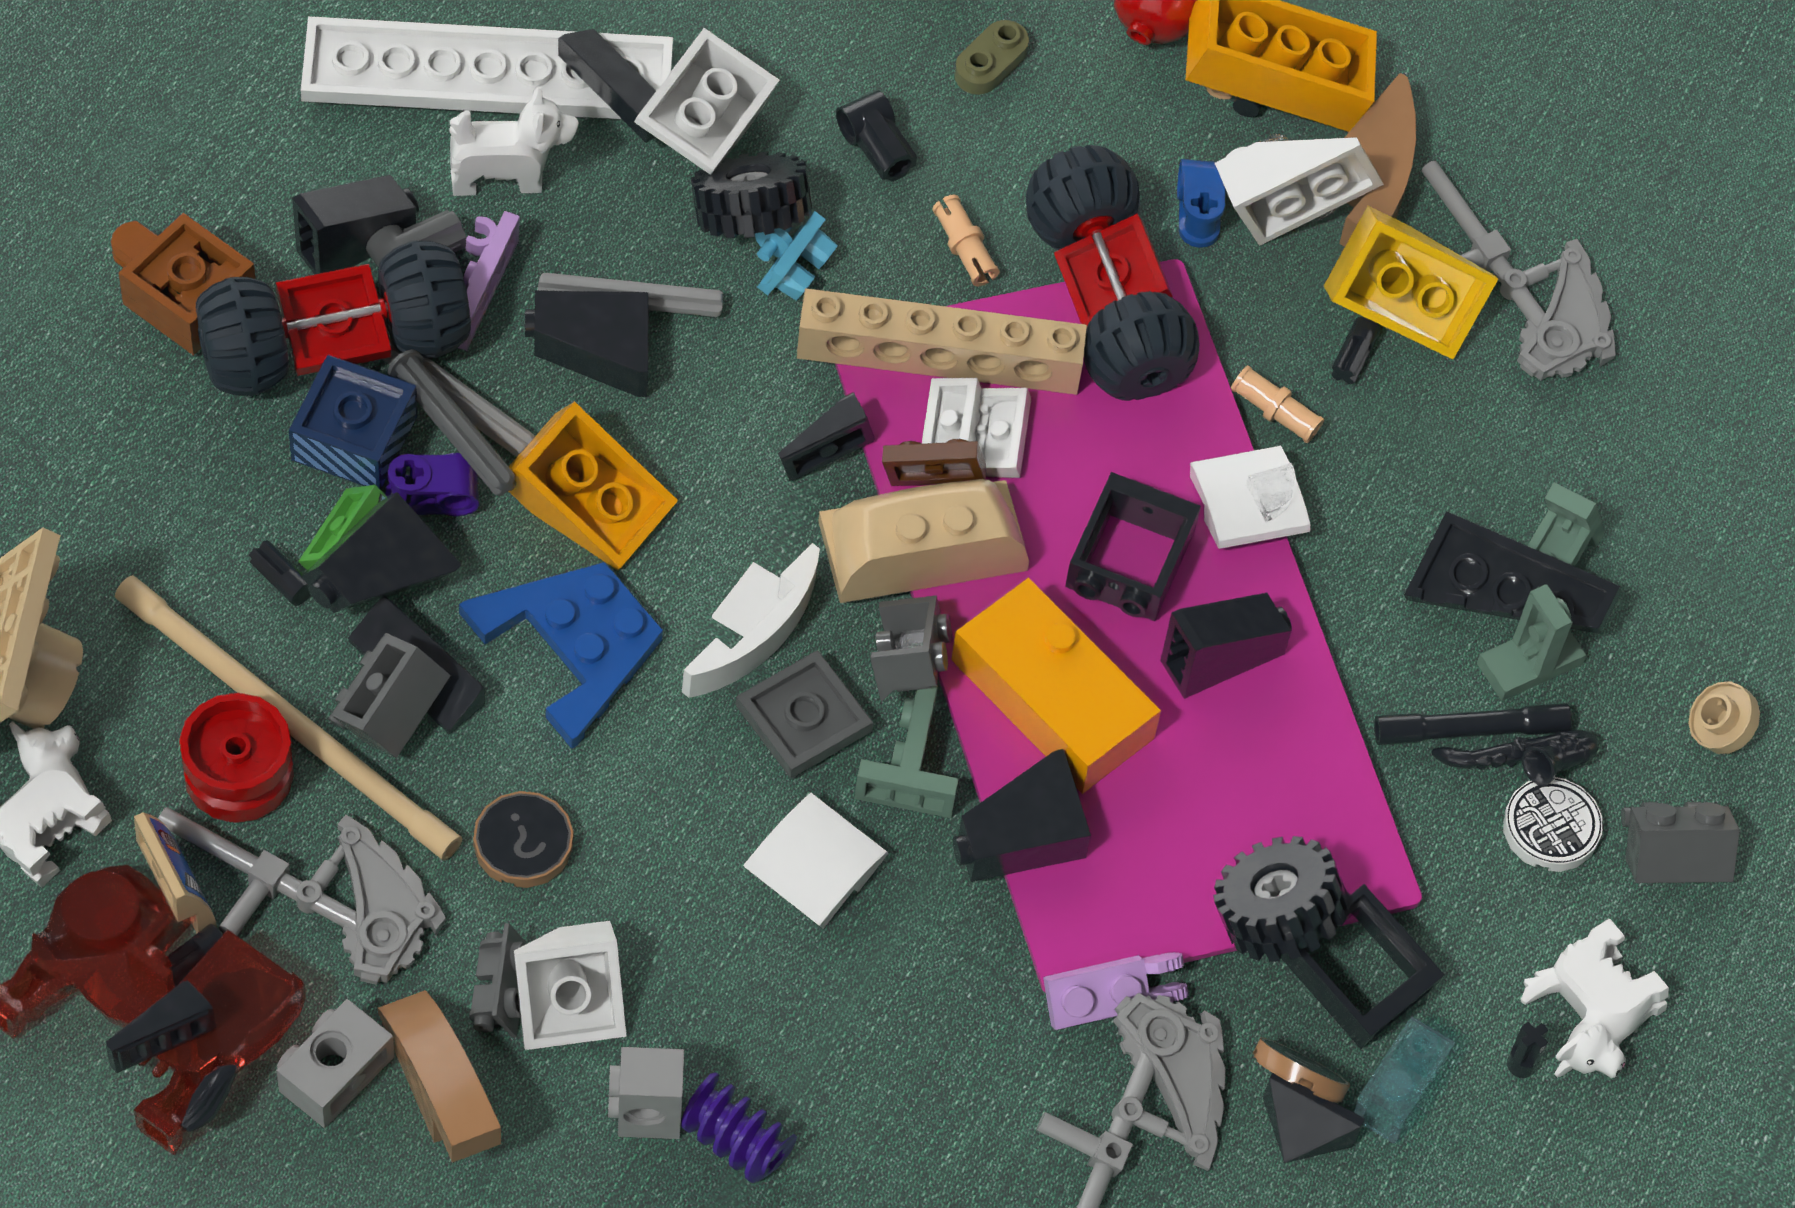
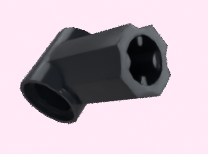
(873, 127)

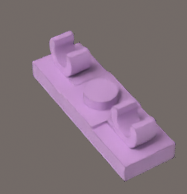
(495, 253)

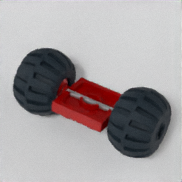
(333, 316)
(1135, 330)

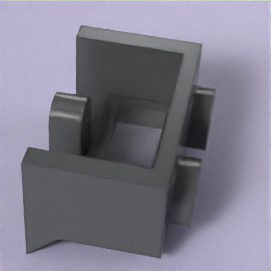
(911, 645)

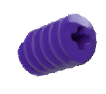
(734, 1131)

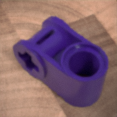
(435, 483)

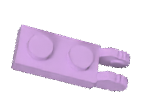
(1097, 990)

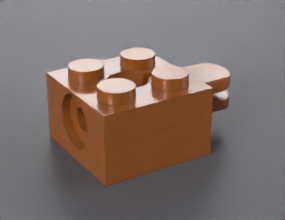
(178, 260)

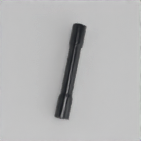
(1419, 727)

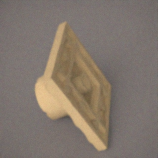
(34, 658)

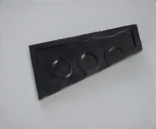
(1493, 576)

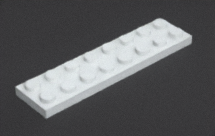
(459, 66)

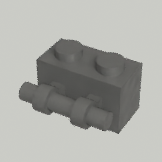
(389, 695)
(1681, 842)

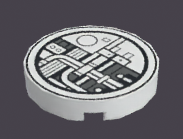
(1552, 824)

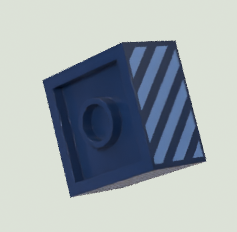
(353, 422)

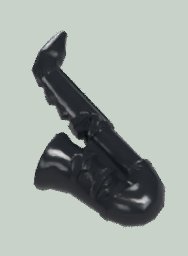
(1540, 756)

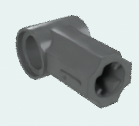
(440, 228)

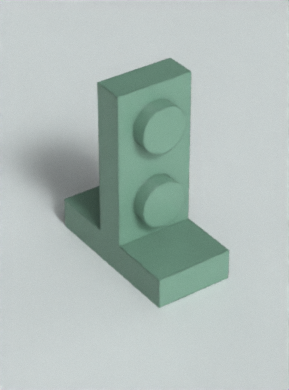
(1567, 526)
(1538, 650)
(903, 782)

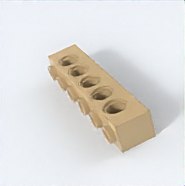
(941, 341)

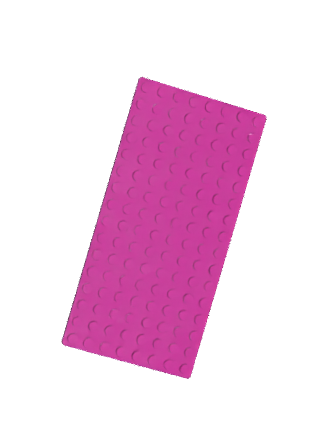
(1227, 764)

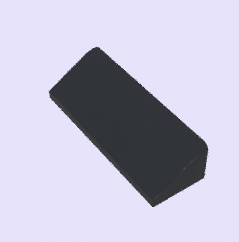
(607, 75)
(462, 692)

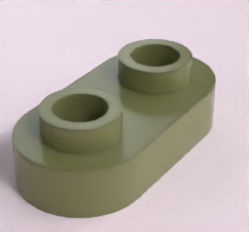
(994, 53)

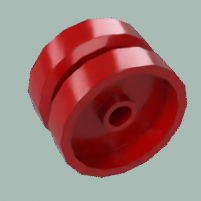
(236, 757)

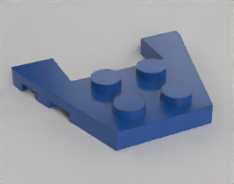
(587, 623)

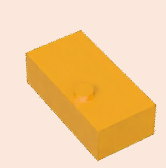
(1284, 58)
(1055, 683)

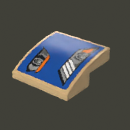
(172, 872)

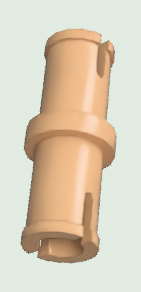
(965, 240)
(1277, 404)

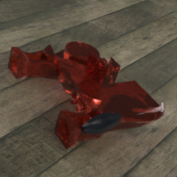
(111, 946)

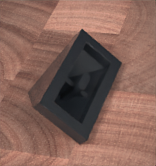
(1308, 1123)

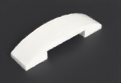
(721, 666)

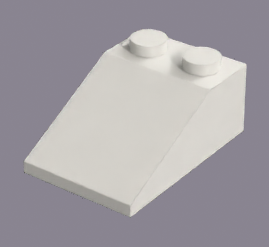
(707, 101)
(1294, 181)

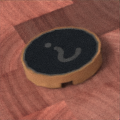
(523, 839)
(1300, 1069)

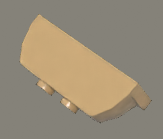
(923, 539)

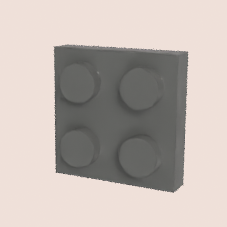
(804, 714)

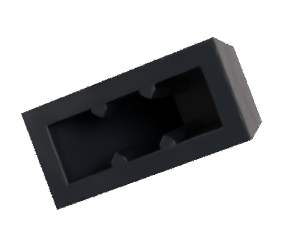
(340, 219)
(594, 335)
(379, 557)
(1223, 640)
(1025, 824)

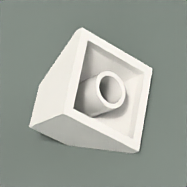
(570, 986)

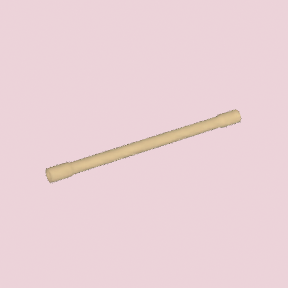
(419, 822)

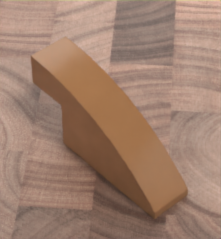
(1389, 141)
(441, 1076)

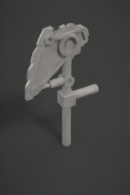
(1575, 318)
(387, 898)
(1188, 1072)

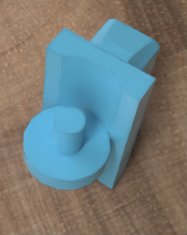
(786, 272)

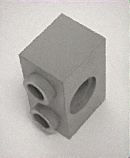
(325, 1089)
(647, 1092)

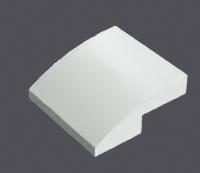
(987, 415)
(1230, 506)
(815, 859)

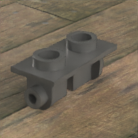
(497, 1001)

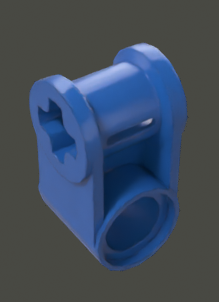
(1200, 202)

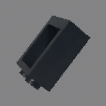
(1149, 510)
(1402, 949)

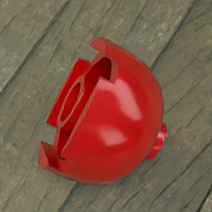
(1155, 19)

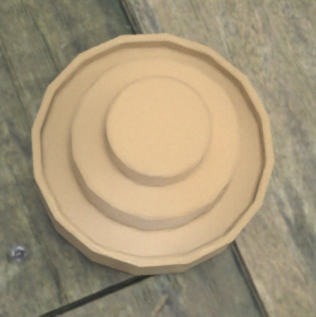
(1724, 717)

